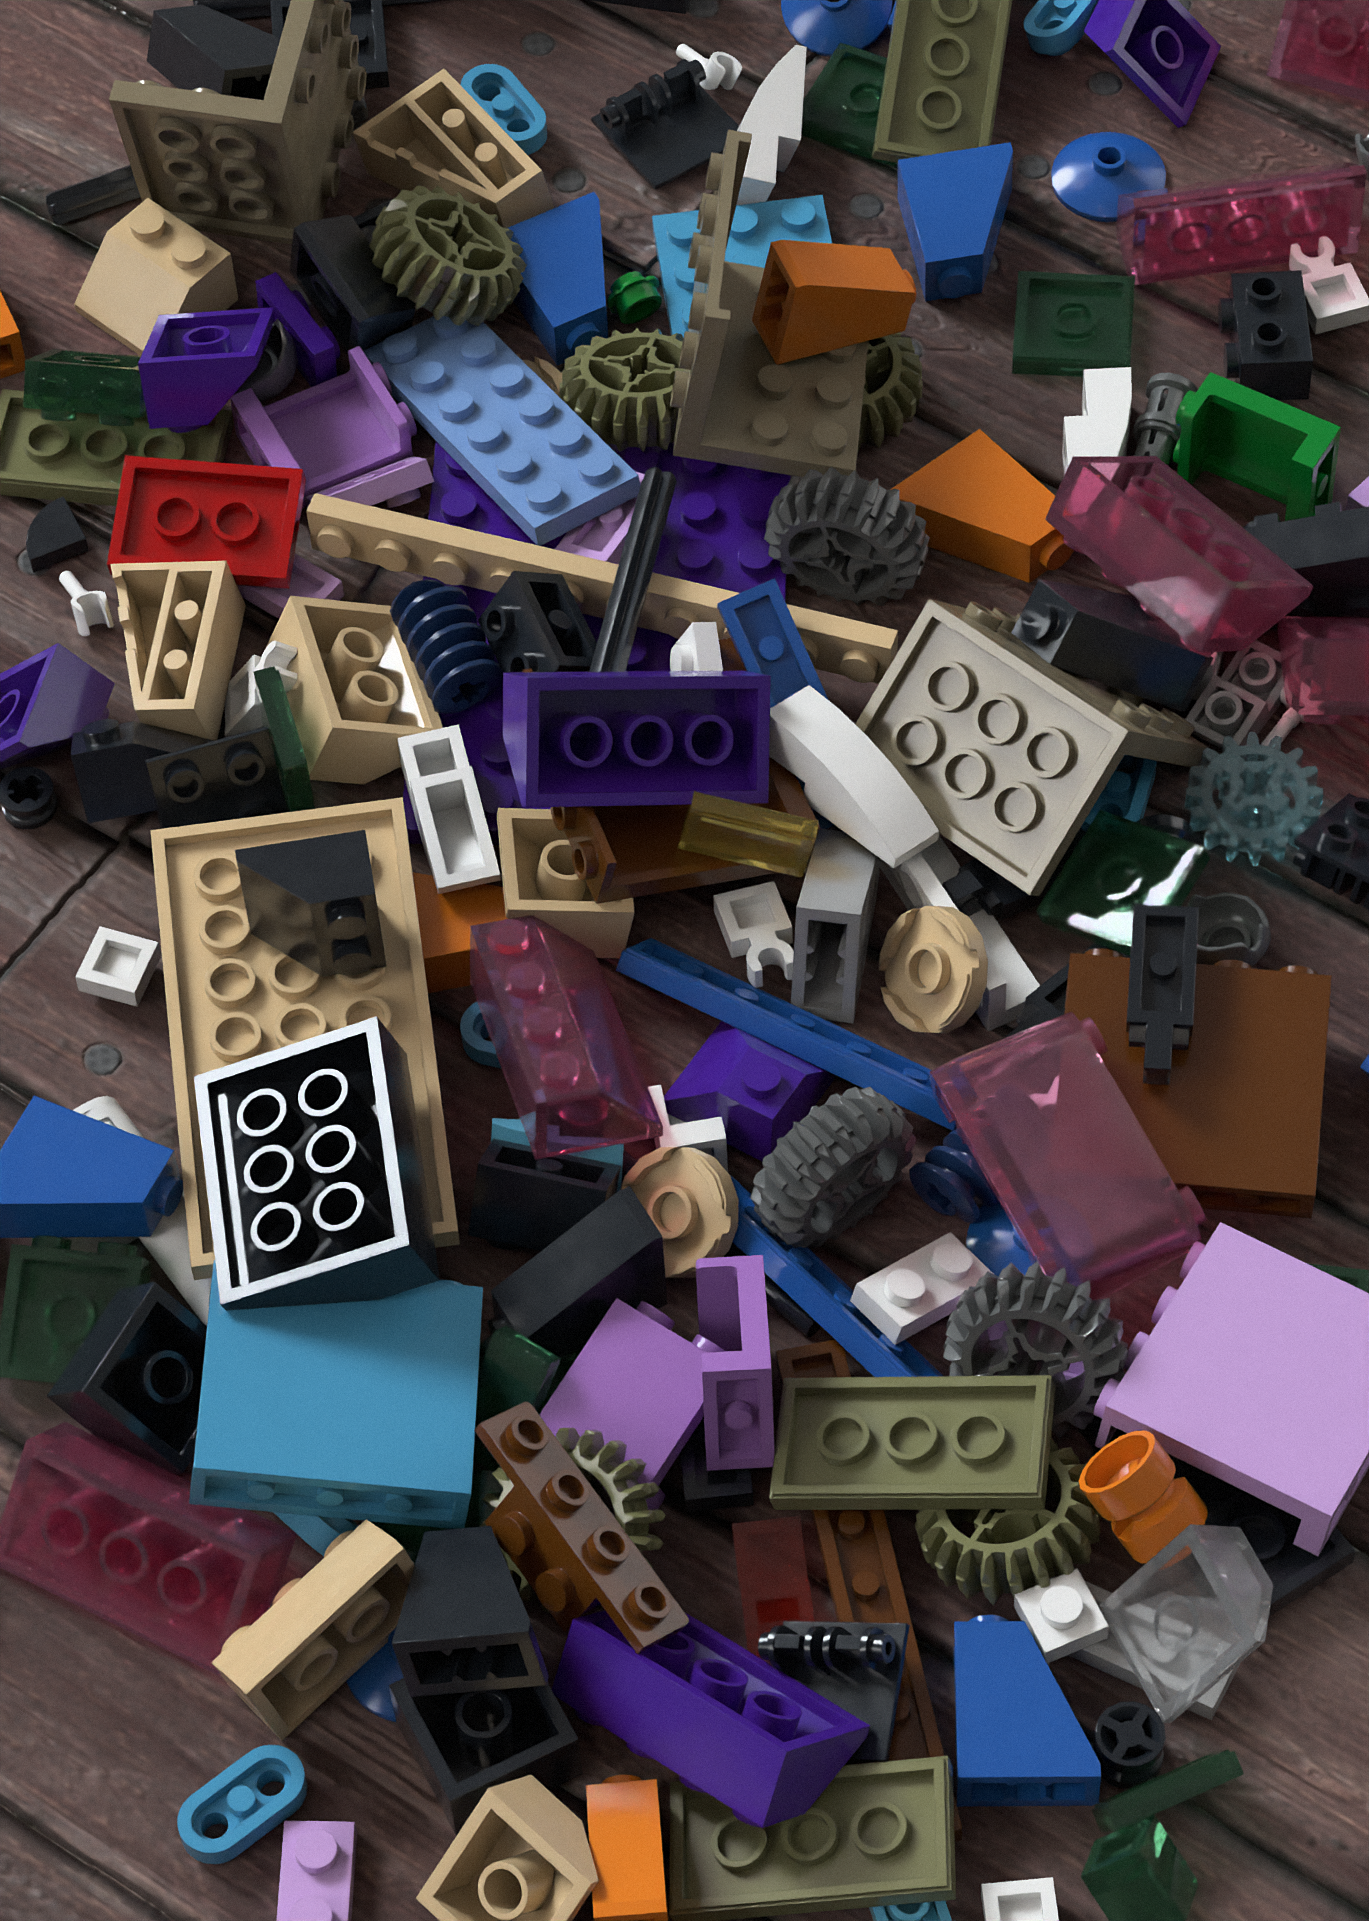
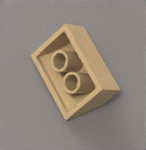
(351, 688)
(319, 1629)

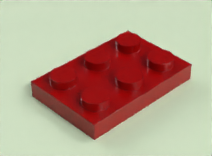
(209, 514)

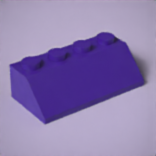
(637, 736)
(710, 1715)

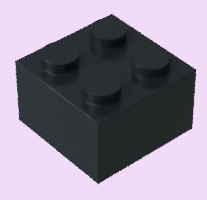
(139, 1377)
(485, 1741)

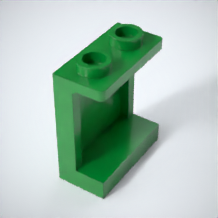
(1257, 445)

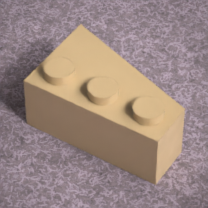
(451, 142)
(179, 641)

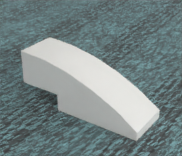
(775, 126)
(1104, 418)
(849, 777)
(448, 809)

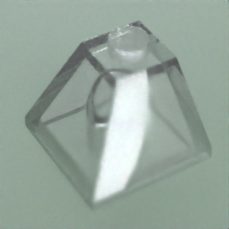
(1191, 1615)

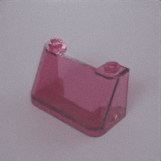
(1068, 1155)

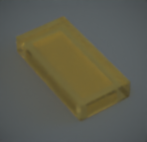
(748, 834)

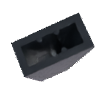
(211, 51)
(1110, 642)
(576, 1279)
(465, 1619)

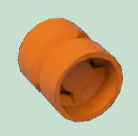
(1136, 1490)

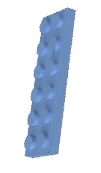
(504, 426)

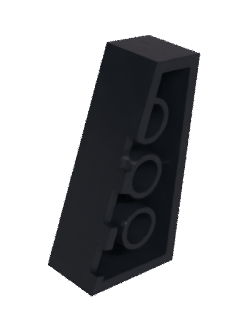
(1328, 553)

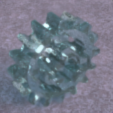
(1253, 796)

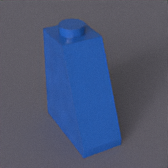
(954, 215)
(563, 276)
(82, 1177)
(1014, 1723)

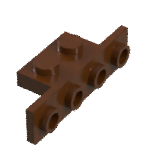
(569, 1538)

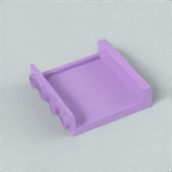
(1255, 1379)

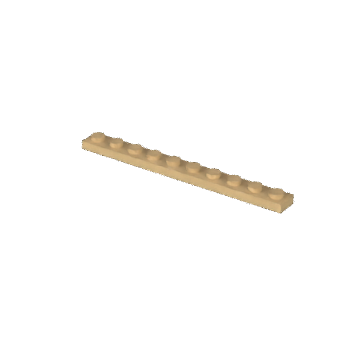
(487, 560)

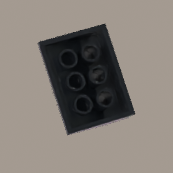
(316, 1173)

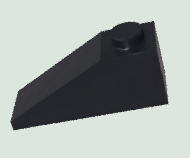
(113, 765)

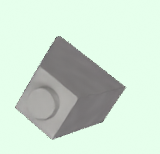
(834, 926)

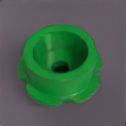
(634, 297)

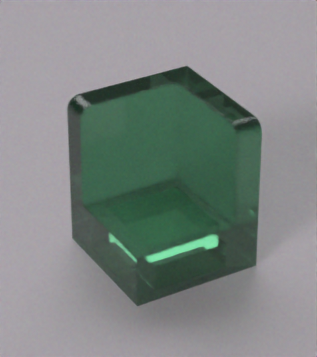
(1140, 1874)

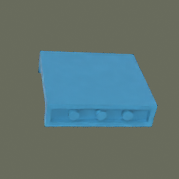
(342, 1407)

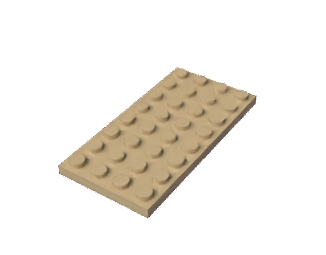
(245, 998)

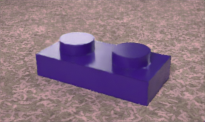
(314, 345)

